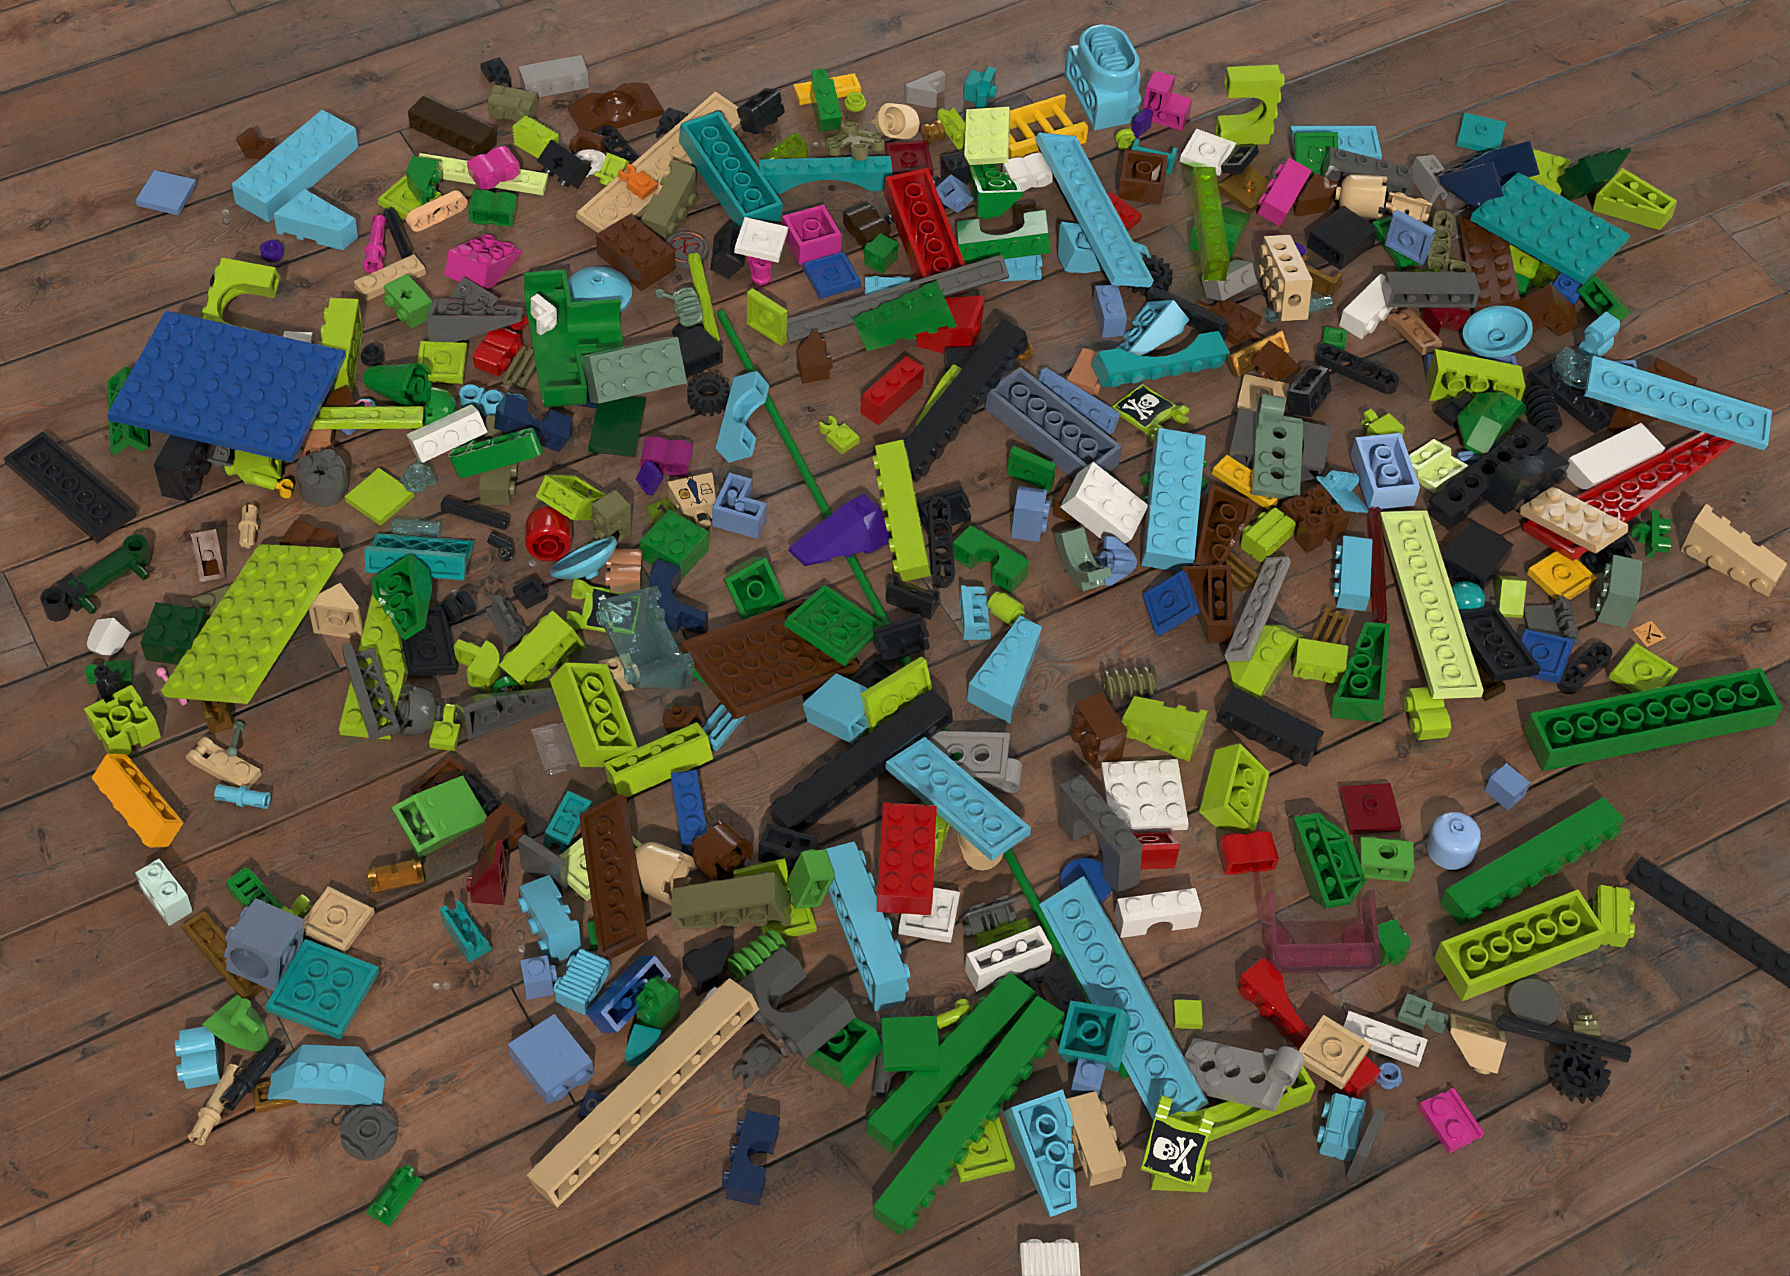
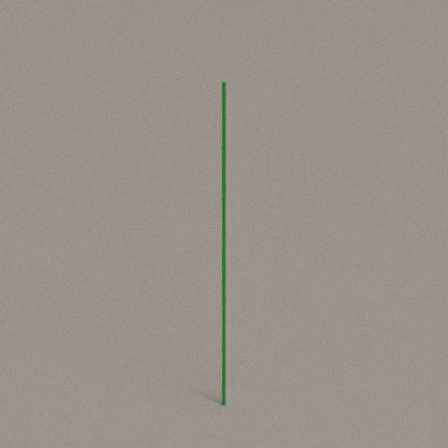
(883, 618)

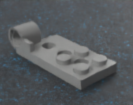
(996, 771)
(1277, 1067)

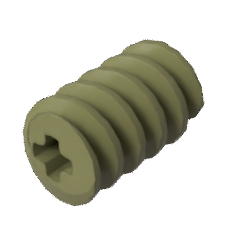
(1129, 681)

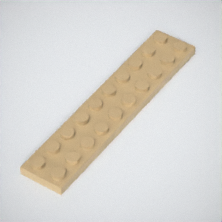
(618, 202)

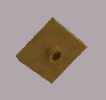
(1245, 189)

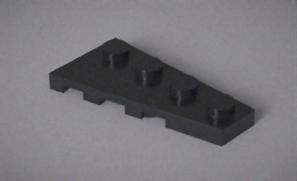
(1571, 398)

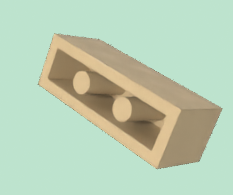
(1095, 1140)

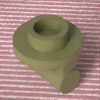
(1586, 1025)

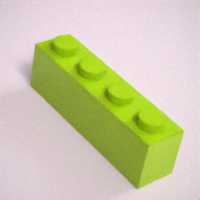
(657, 760)

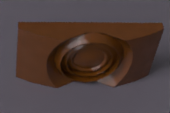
(616, 108)

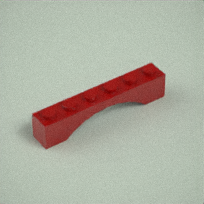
(1266, 990)

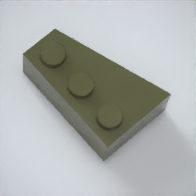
(672, 202)

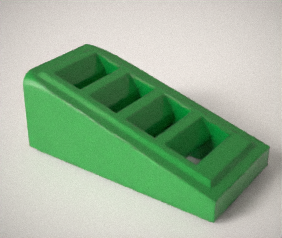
(244, 882)

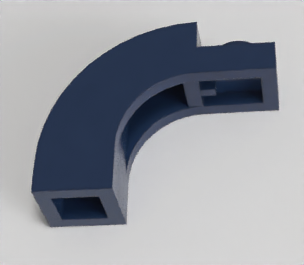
(677, 614)

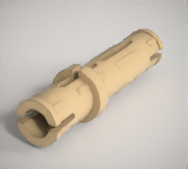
(211, 1112)

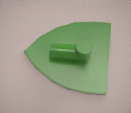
(238, 1025)

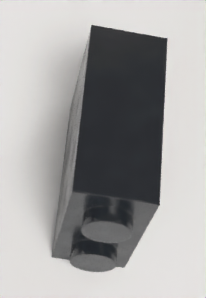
(1342, 237)
(1476, 555)

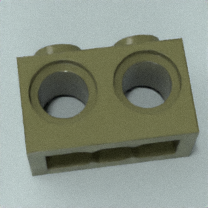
(611, 517)

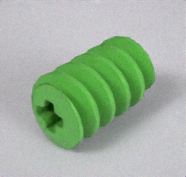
(755, 954)

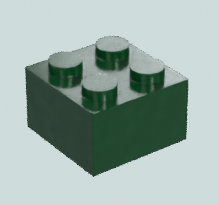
(171, 632)

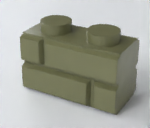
(512, 103)

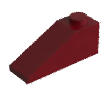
(489, 877)

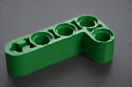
(494, 453)

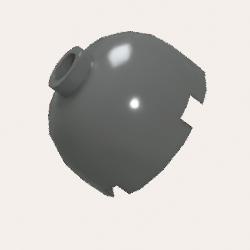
(416, 710)

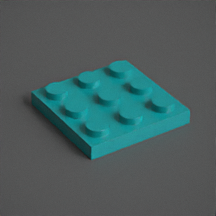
(322, 989)

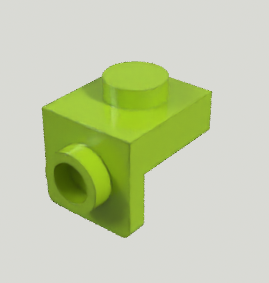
(610, 168)

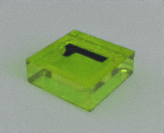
(658, 509)

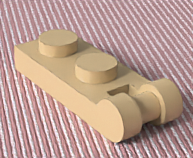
(222, 766)

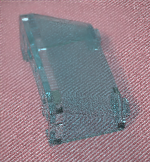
(644, 641)

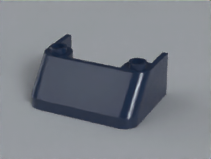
(1484, 174)

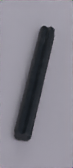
(1562, 1037)

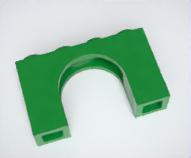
(1027, 241)

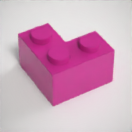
(1167, 107)

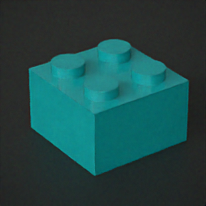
(1094, 1034)

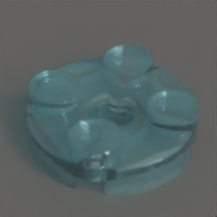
(1572, 367)

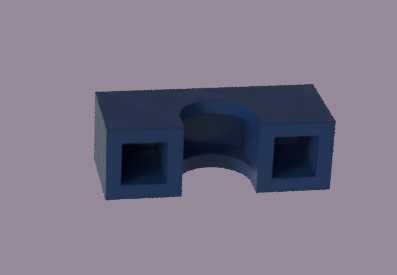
(513, 416)
(756, 1135)

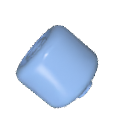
(1453, 840)

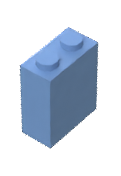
(551, 1059)

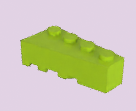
(1457, 373)

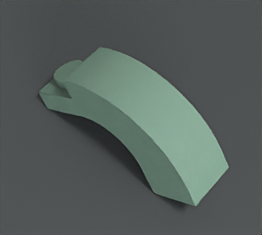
(1078, 560)

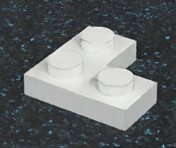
(939, 924)

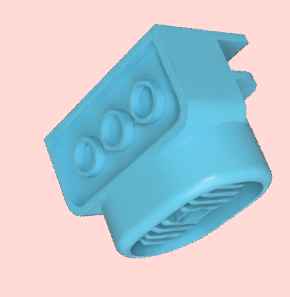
(1105, 76)

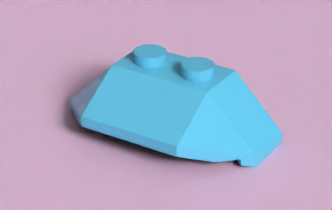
(328, 1077)

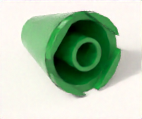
(401, 383)

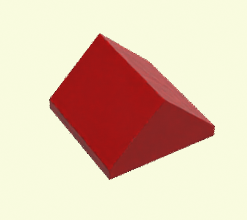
(1158, 850)

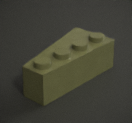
(731, 902)

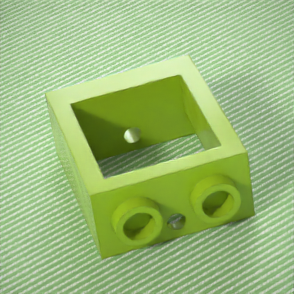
(569, 495)

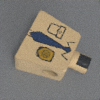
(693, 498)

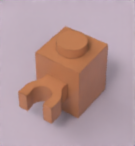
(318, 441)

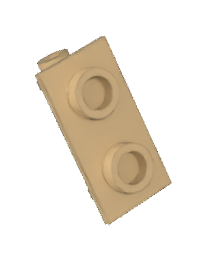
(1417, 208)

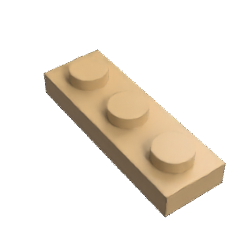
(373, 284)

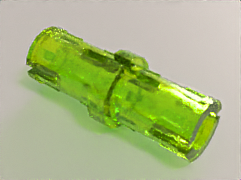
(987, 938)

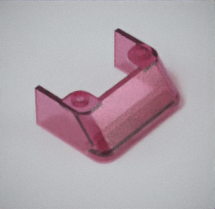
(1355, 954)

